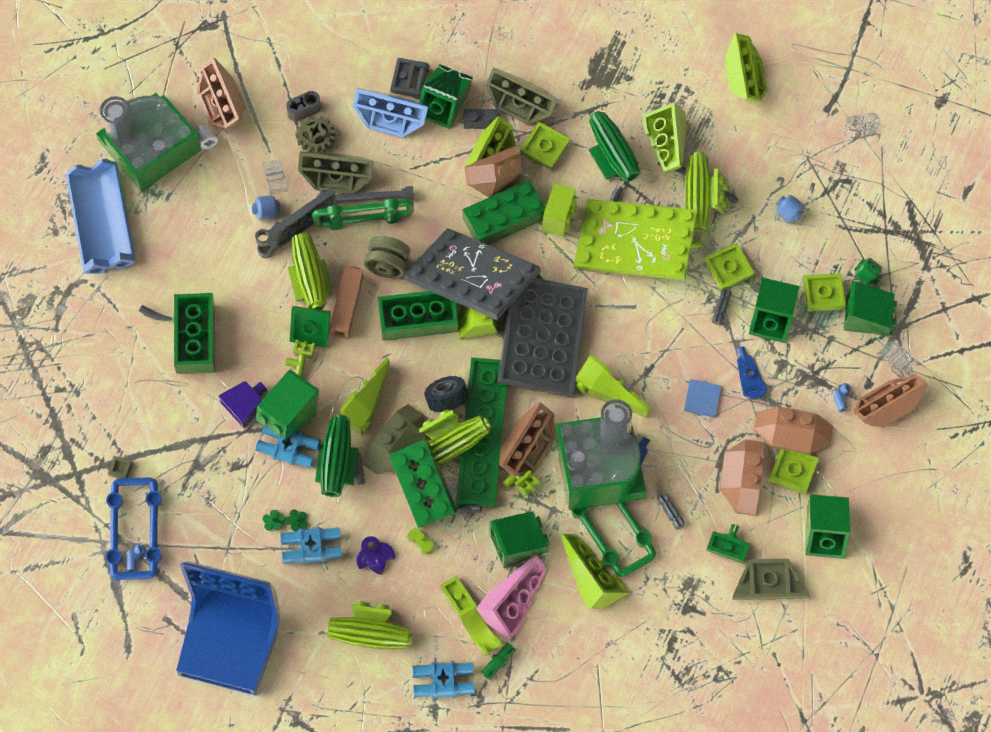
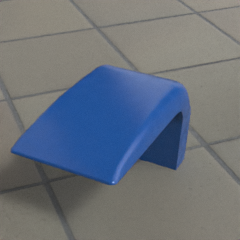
(228, 628)

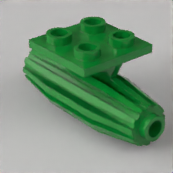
(612, 152)
(336, 458)

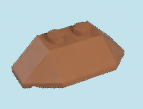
(219, 95)
(495, 172)
(890, 401)
(793, 429)
(528, 441)
(743, 476)

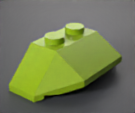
(745, 69)
(493, 139)

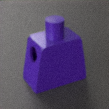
(242, 401)

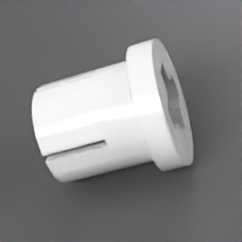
(206, 137)

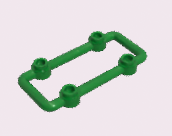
(336, 221)
(610, 557)

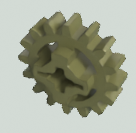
(311, 128)

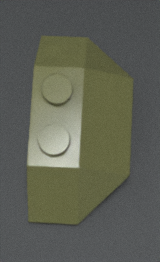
(519, 97)
(335, 171)
(397, 434)

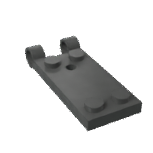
(296, 223)

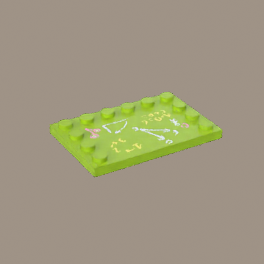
(636, 239)

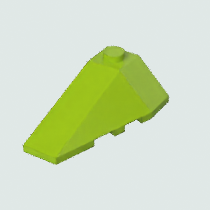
(667, 135)
(475, 324)
(600, 384)
(362, 404)
(592, 579)

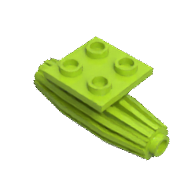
(703, 190)
(309, 273)
(452, 438)
(369, 628)

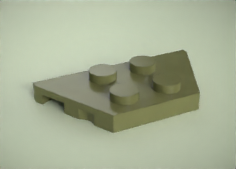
(769, 581)

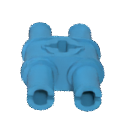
(291, 454)
(318, 553)
(449, 670)

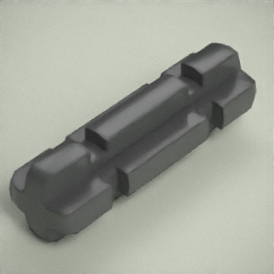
(721, 307)
(671, 511)

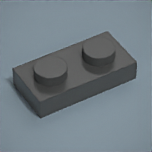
(479, 118)

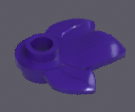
(374, 558)

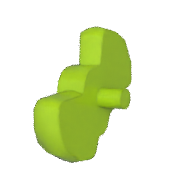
(426, 545)

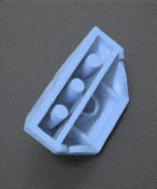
(389, 112)

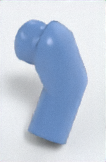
(840, 395)
(133, 555)

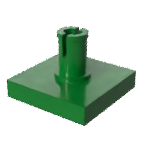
(310, 325)

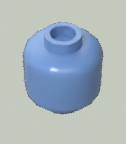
(266, 207)
(789, 208)

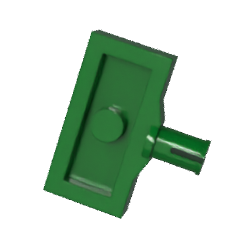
(728, 545)

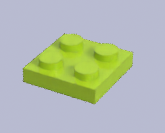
(545, 145)
(729, 266)
(824, 292)
(793, 470)

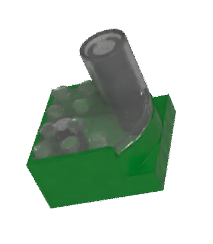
(146, 137)
(601, 458)

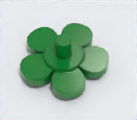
(273, 520)
(296, 520)

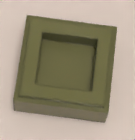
(120, 467)

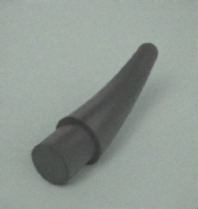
(616, 193)
(152, 314)
(359, 473)
(469, 509)

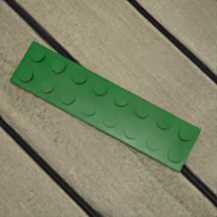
(481, 462)

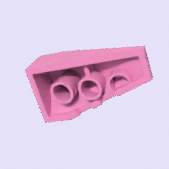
(507, 602)

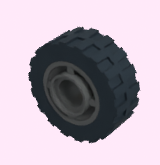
(446, 394)

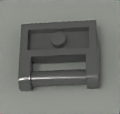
(403, 77)

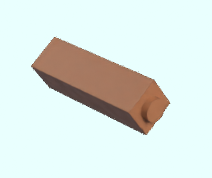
(346, 302)

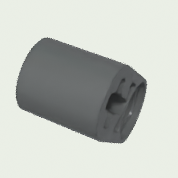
(295, 106)

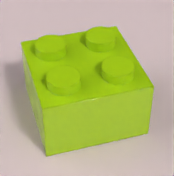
(559, 210)

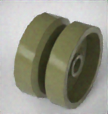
(387, 257)

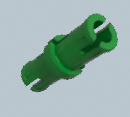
(498, 661)

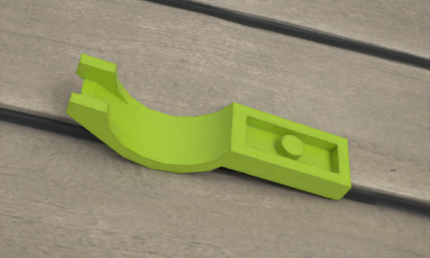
(469, 615)

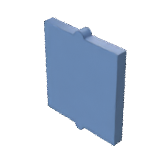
(702, 398)

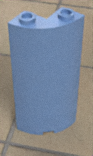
(100, 217)

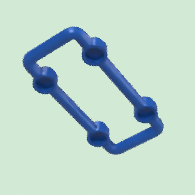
(153, 554)

